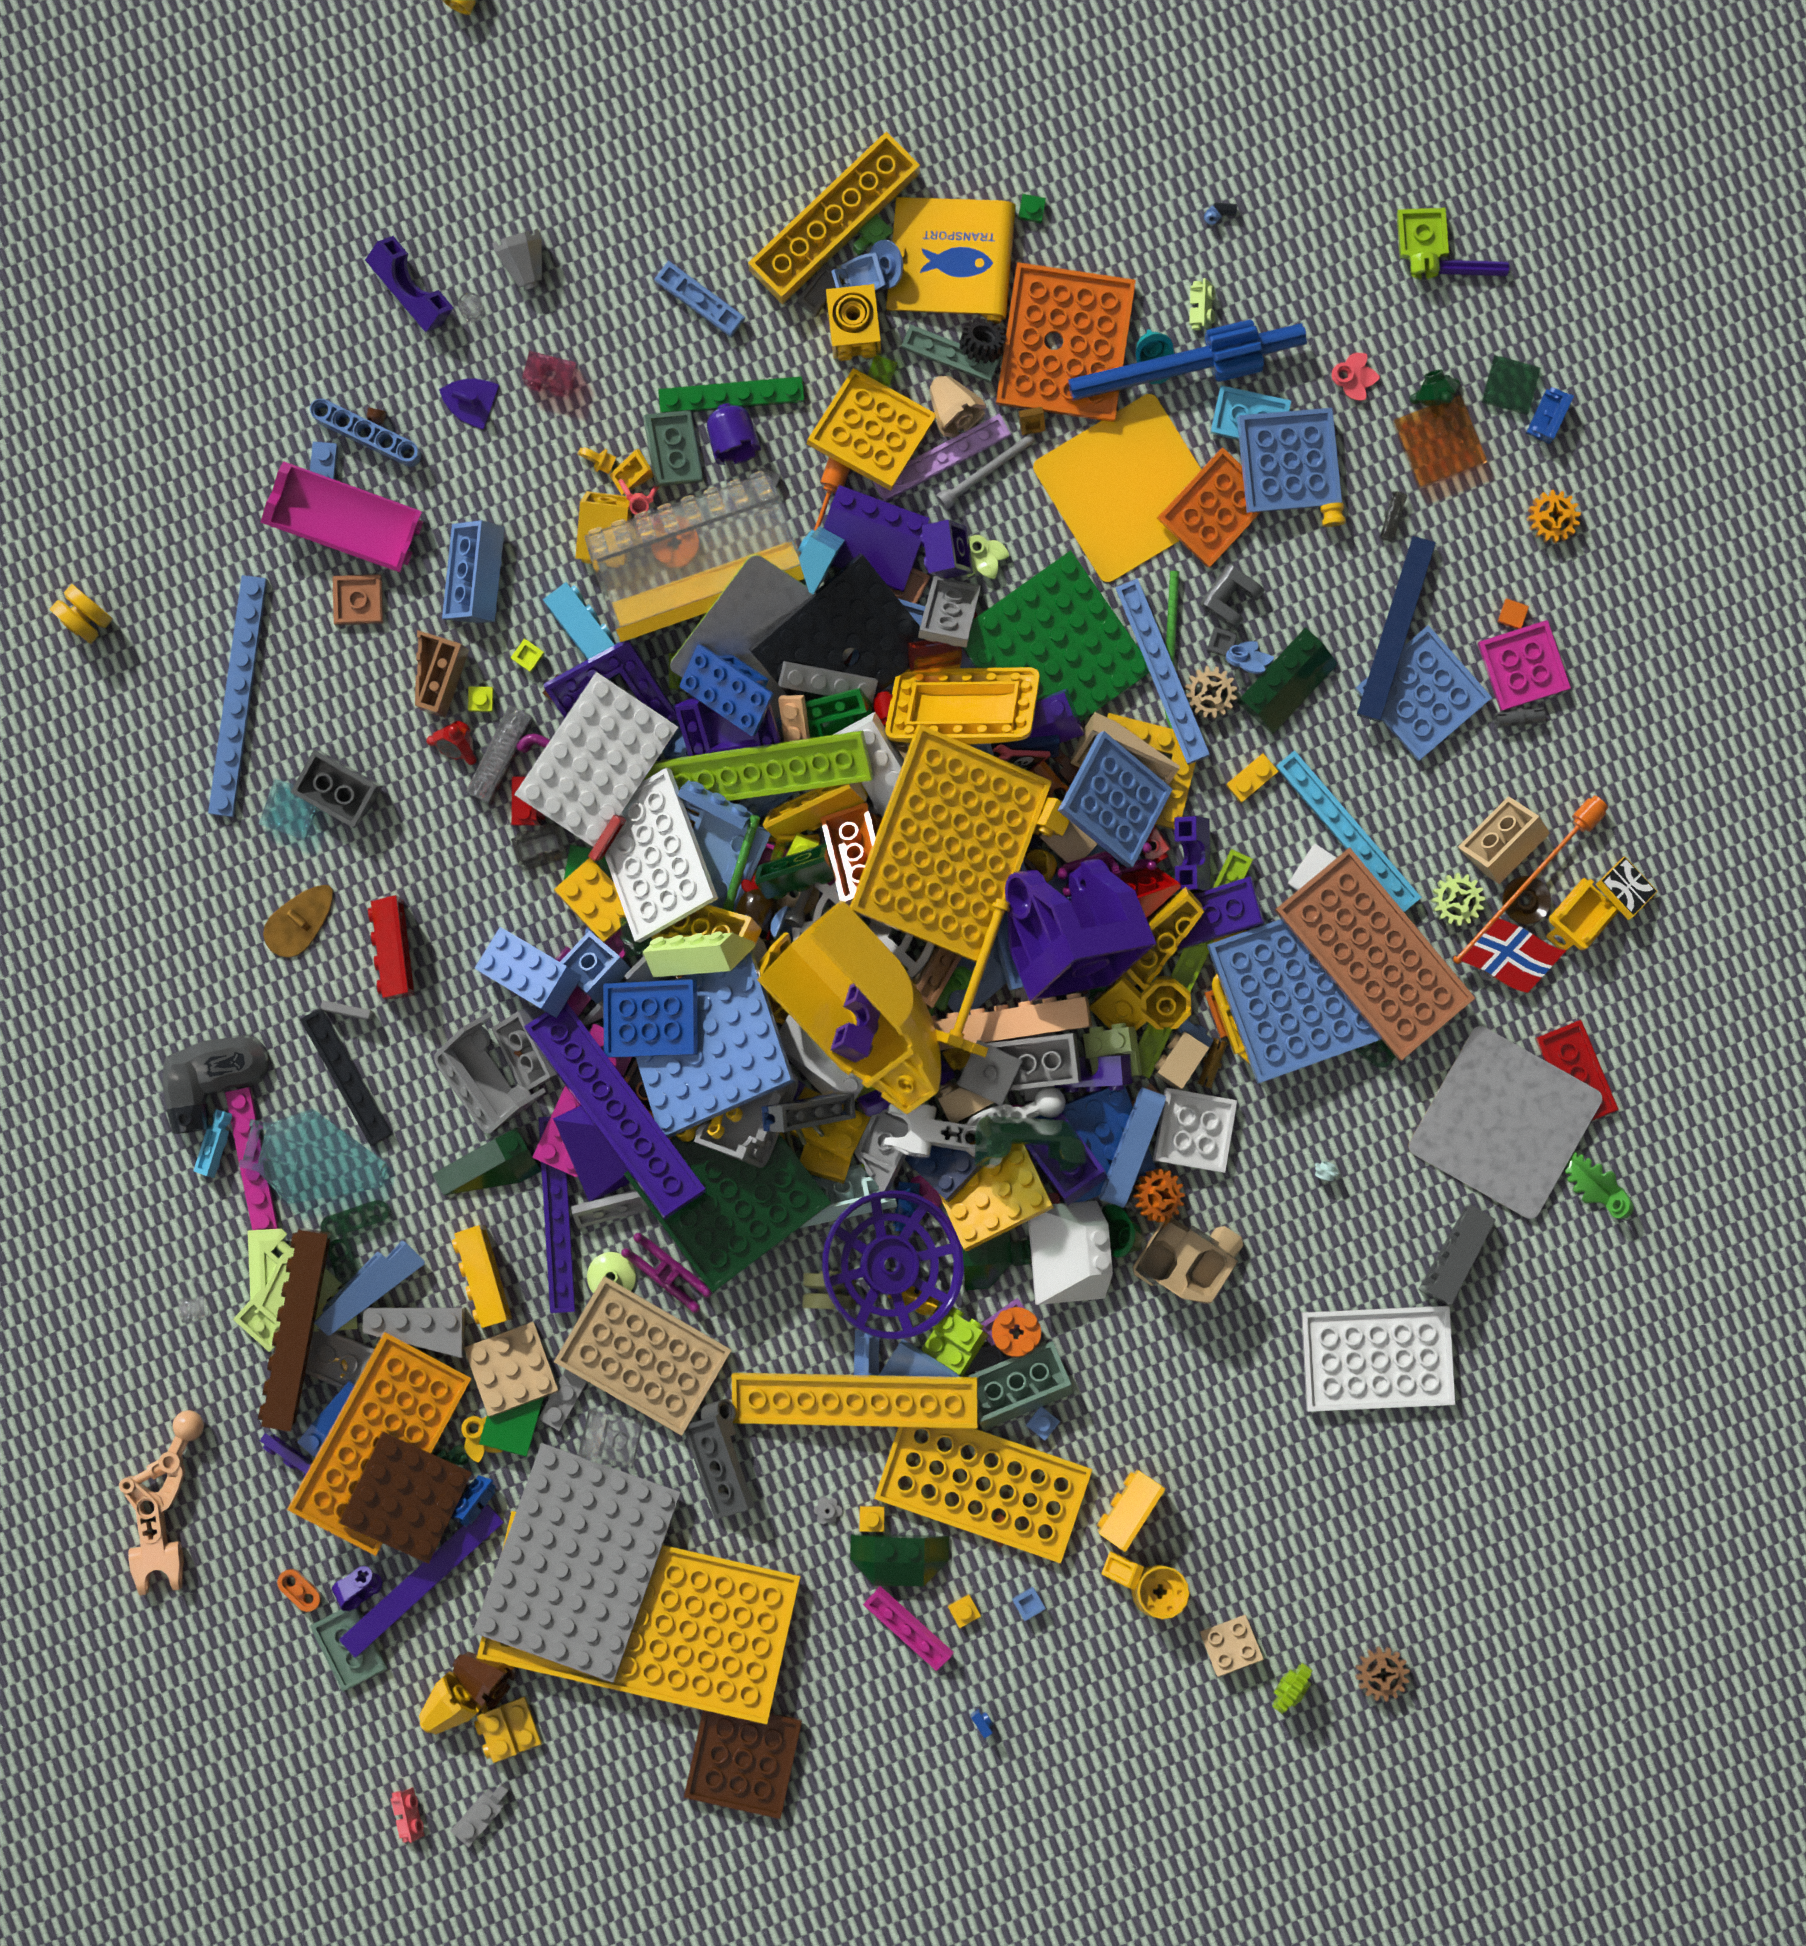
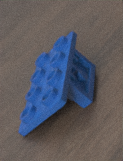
(728, 688)

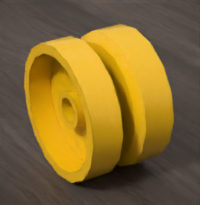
(80, 614)

